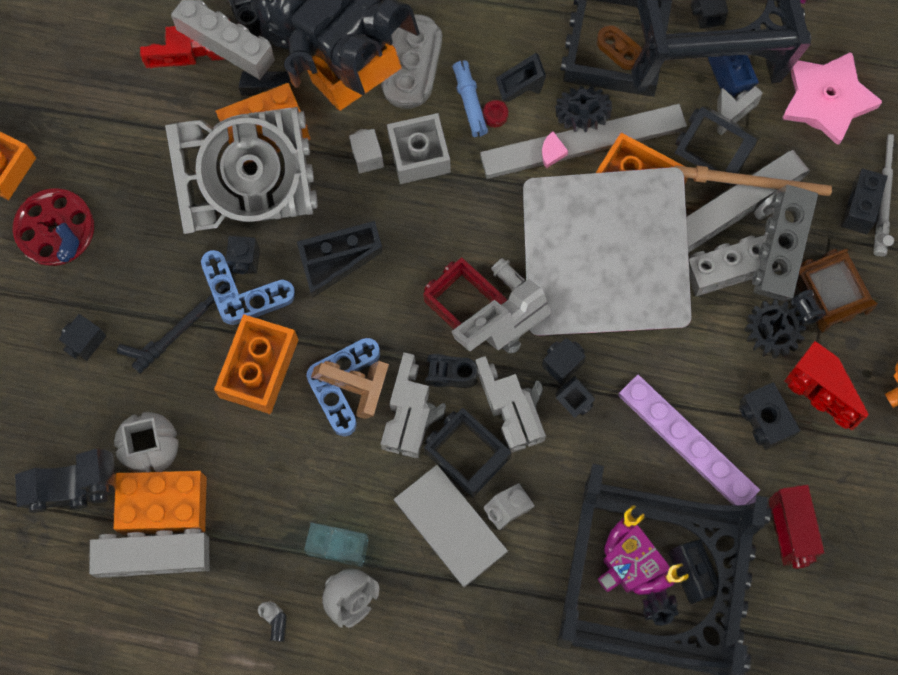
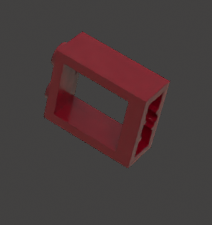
(451, 274)
(796, 526)

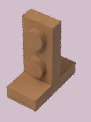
(356, 383)

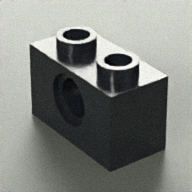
(864, 201)
(768, 400)

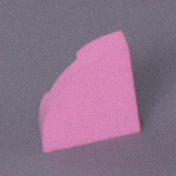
(553, 150)

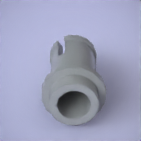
(507, 274)

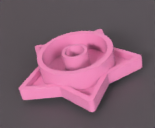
(829, 96)

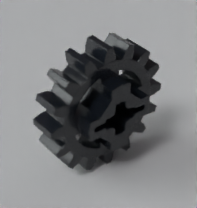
(583, 108)
(784, 333)

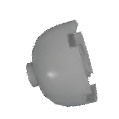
(348, 596)

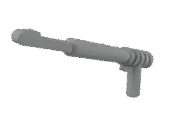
(882, 236)

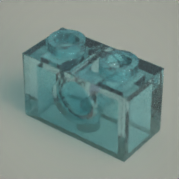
(336, 544)

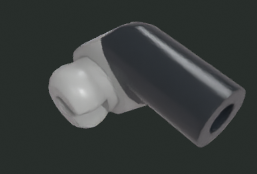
(276, 618)

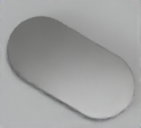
(418, 62)

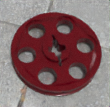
(47, 218)

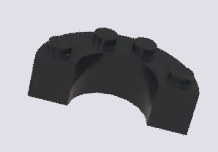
(71, 486)

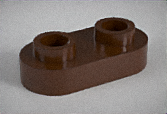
(622, 46)

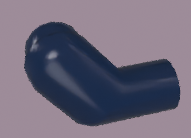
(69, 243)

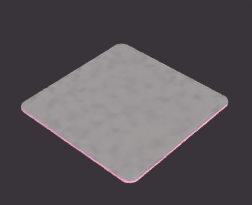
(609, 250)

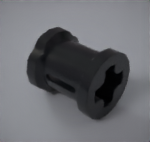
(808, 307)

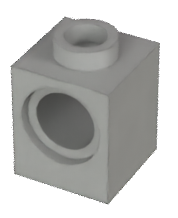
(366, 150)

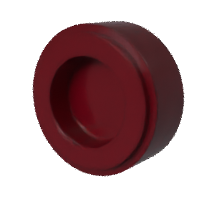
(495, 113)

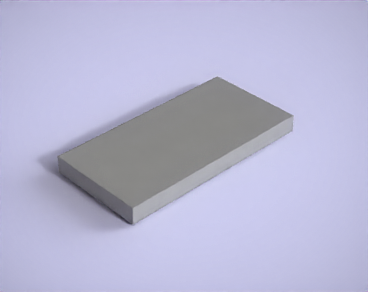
(450, 526)

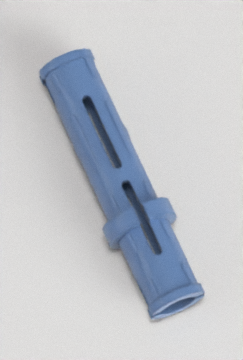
(467, 89)

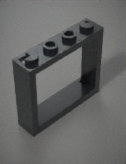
(600, 77)

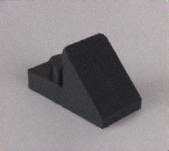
(521, 78)

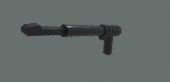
(153, 350)

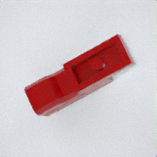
(177, 52)

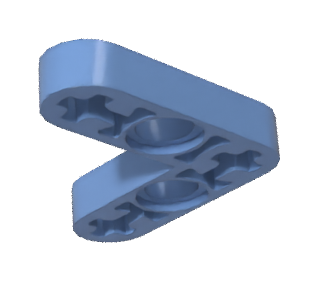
(234, 299)
(322, 388)

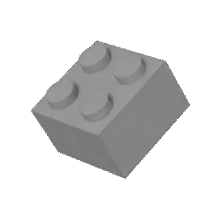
(419, 148)

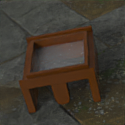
(835, 288)

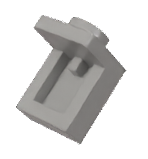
(508, 506)

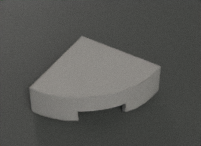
(764, 209)

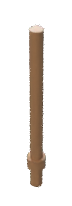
(702, 174)

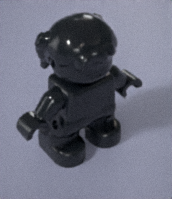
(337, 31)

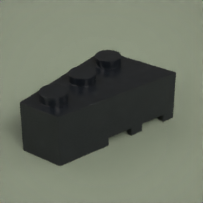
(338, 254)

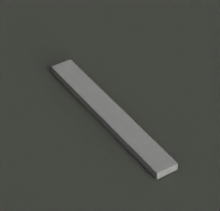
(580, 143)

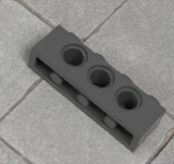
(801, 205)

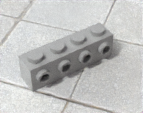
(223, 37)
(727, 264)
(149, 554)

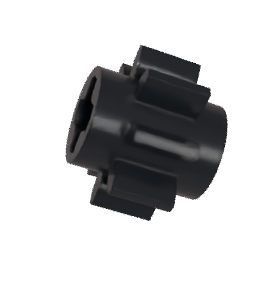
(660, 607)

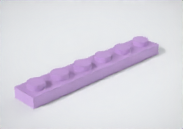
(688, 442)

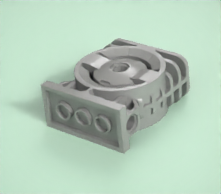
(290, 198)

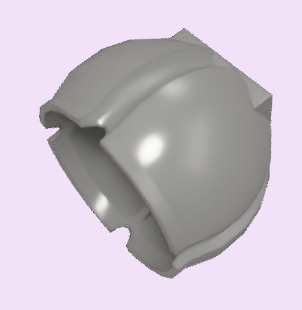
(150, 459)

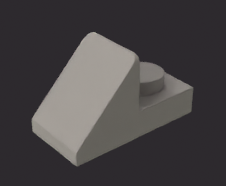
(737, 108)

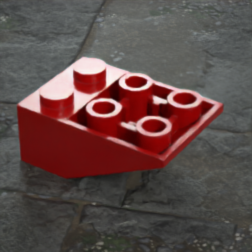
(827, 385)

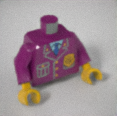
(635, 561)

